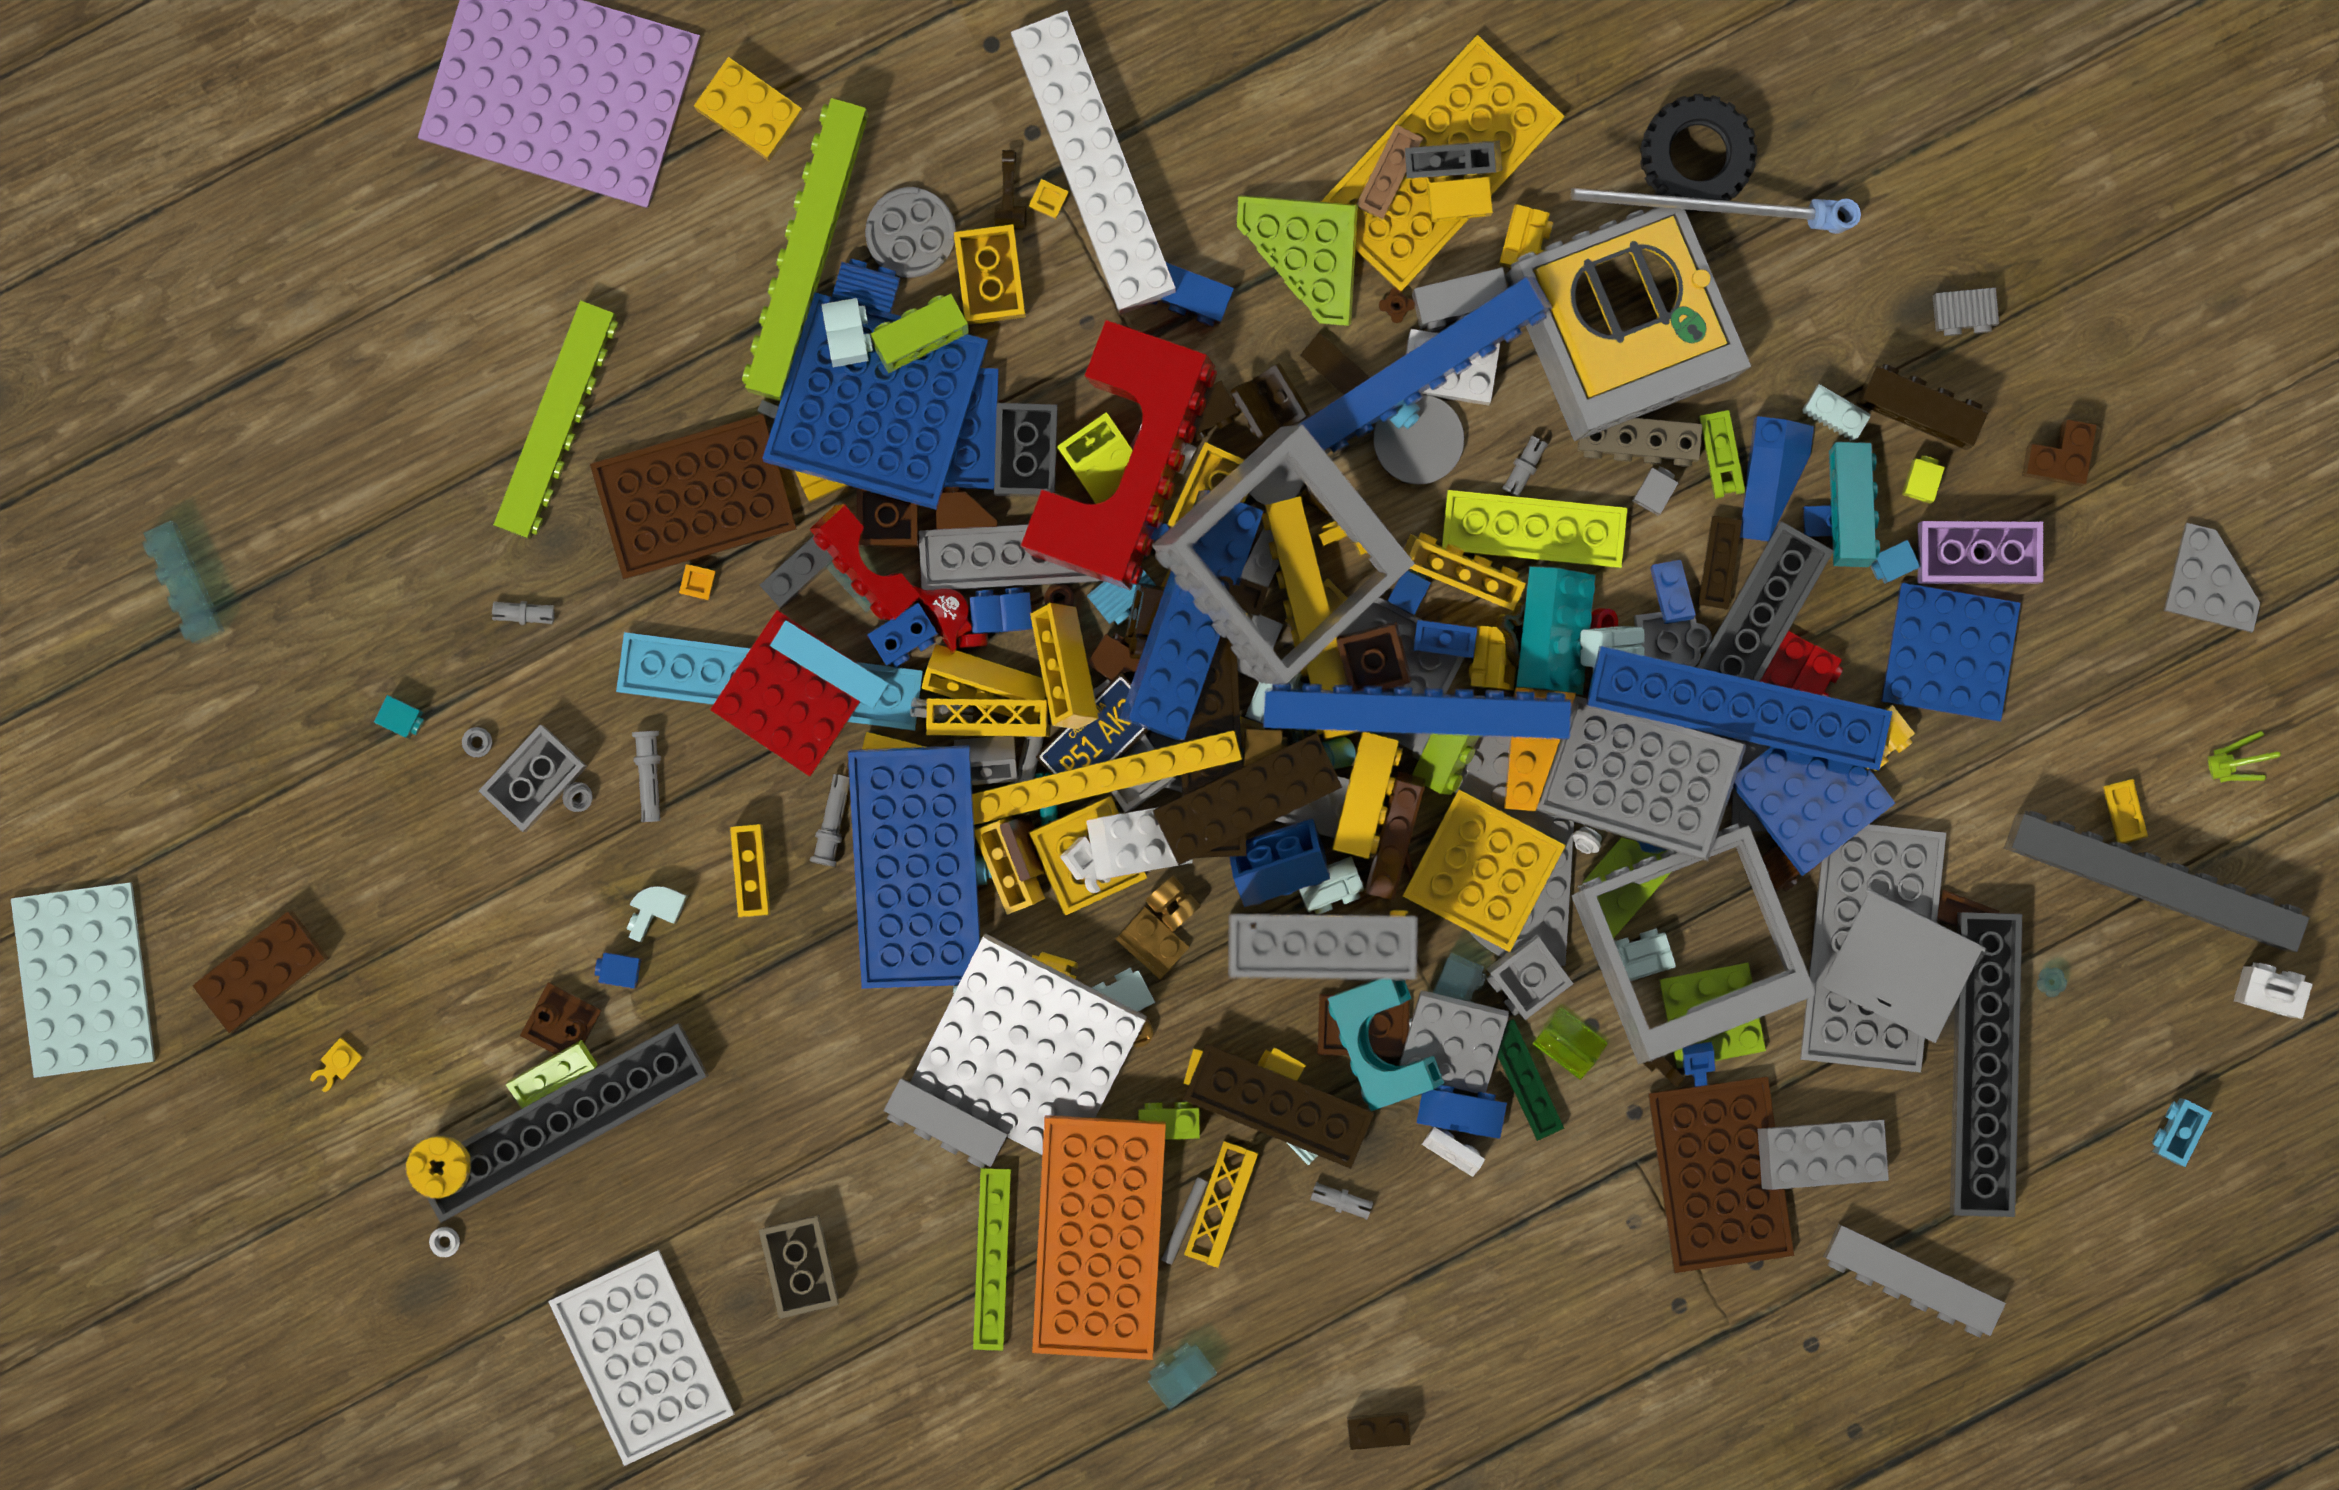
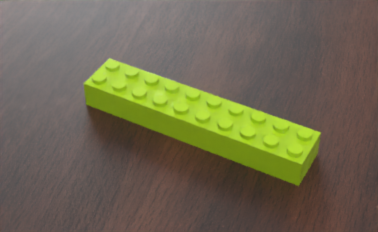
(807, 247)

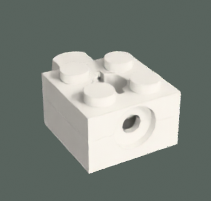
(2273, 992)

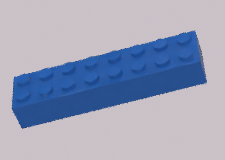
(1184, 637)

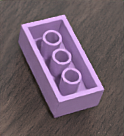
(2010, 552)

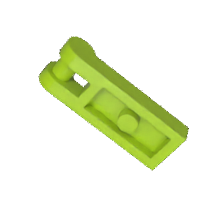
(1721, 453)

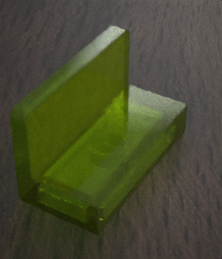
(1570, 1043)

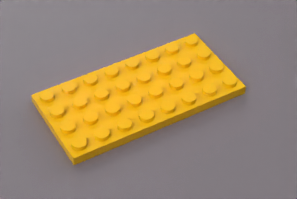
(1468, 102)

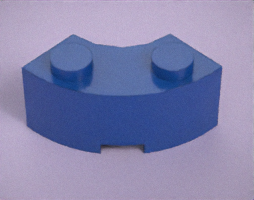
(1461, 1112)

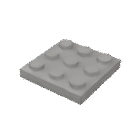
(1459, 1036)

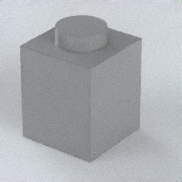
(1656, 490)

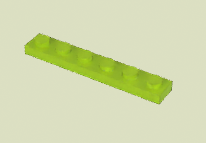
(992, 1259)

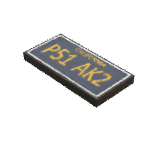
(1099, 740)

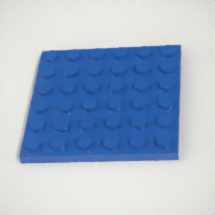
(870, 425)

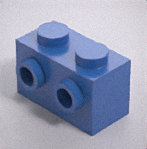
(901, 632)

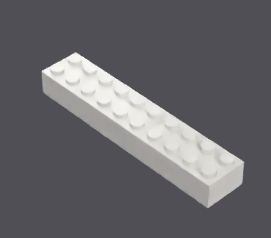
(1093, 162)

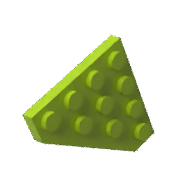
(1309, 247)

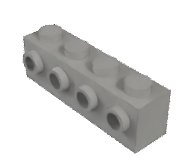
(944, 1122)

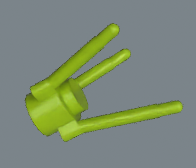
(2223, 765)

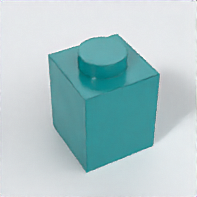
(399, 717)

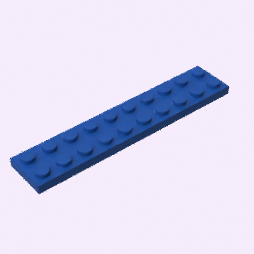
(1739, 708)

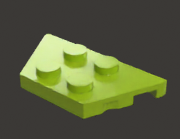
(1626, 900)

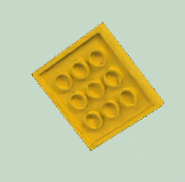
(1484, 870)

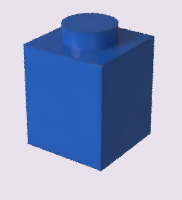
(1409, 591)
(618, 970)

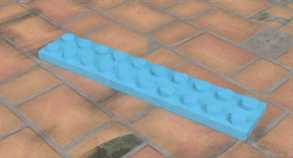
(702, 670)

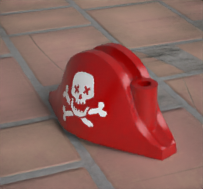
(946, 612)

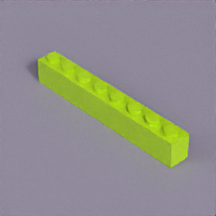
(555, 420)

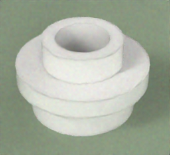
(1587, 840)
(434, 1242)

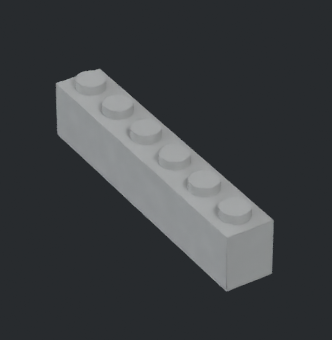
(1913, 1279)

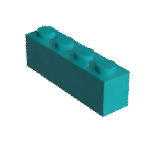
(1853, 504)

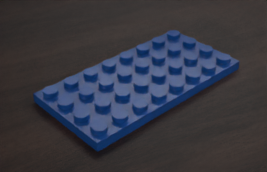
(914, 865)

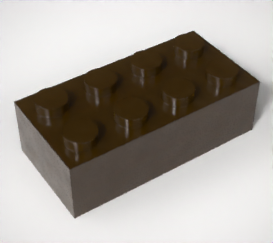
(1922, 407)

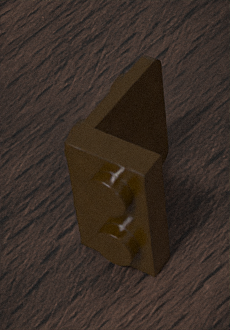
(1269, 402)

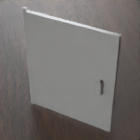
(1904, 963)

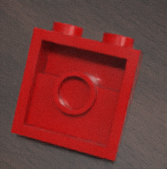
(1802, 666)

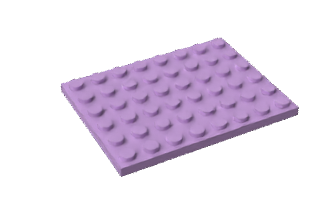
(561, 92)

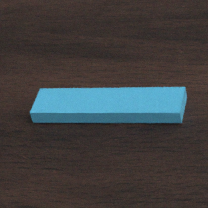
(829, 664)

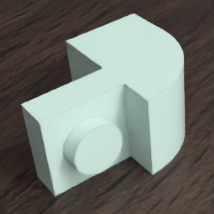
(654, 902)

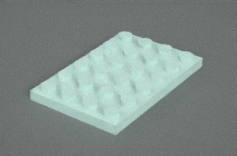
(82, 979)

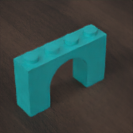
(1380, 1081)

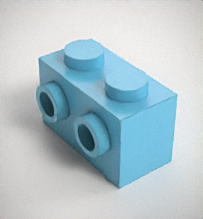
(2181, 1131)

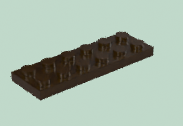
(1247, 799)
(1278, 1106)

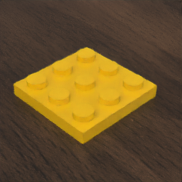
(1056, 838)

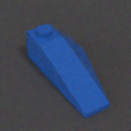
(1774, 466)

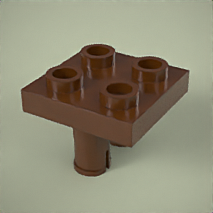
(559, 1020)

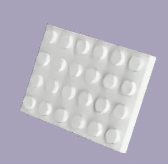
(641, 1357)

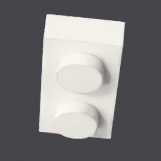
(1461, 1156)

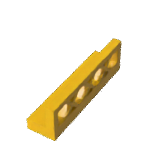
(994, 729)
(1232, 1206)

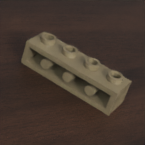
(1646, 439)

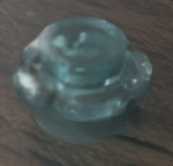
(2059, 981)

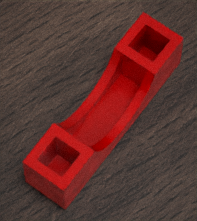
(840, 535)

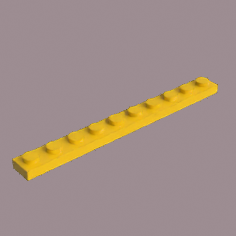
(1106, 777)

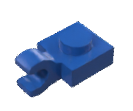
(1698, 1060)

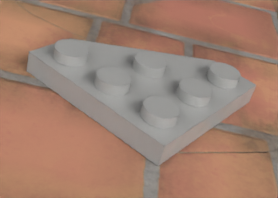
(2210, 583)

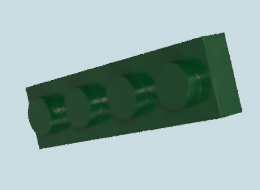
(1527, 1084)

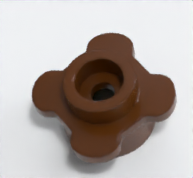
(1396, 314)

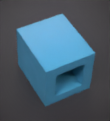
(1895, 562)

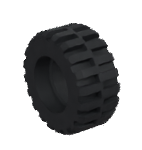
(1705, 112)

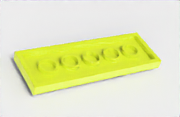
(1535, 528)

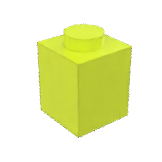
(1923, 479)

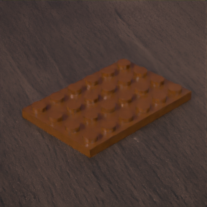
(692, 497)
(1714, 1175)

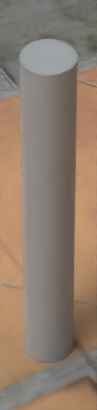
(1184, 1220)

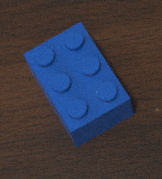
(1280, 863)

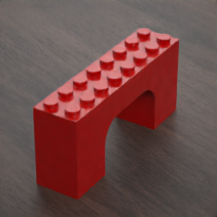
(1115, 535)

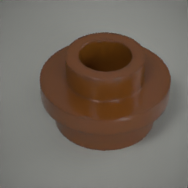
(1059, 588)

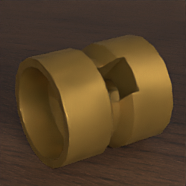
(1165, 895)

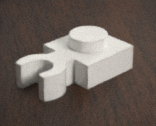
(1081, 863)

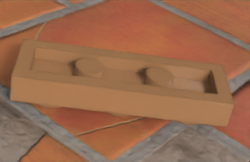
(1387, 173)

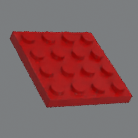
(784, 702)

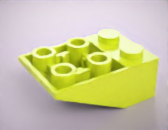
(1097, 457)

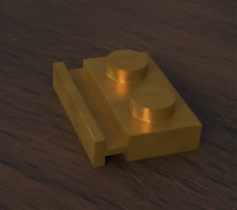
(1152, 943)

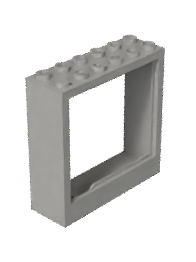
(1342, 503)
(1718, 1013)

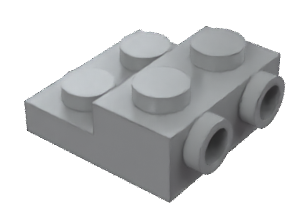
(1528, 977)

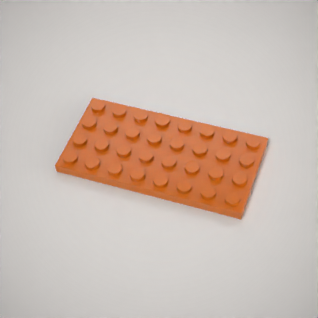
(1098, 1237)

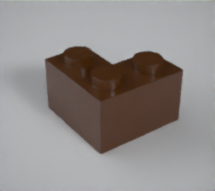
(2067, 462)

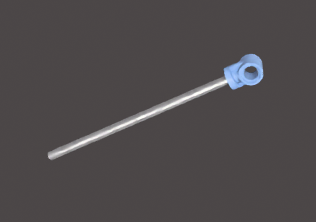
(1820, 214)

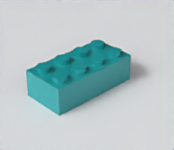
(1554, 616)

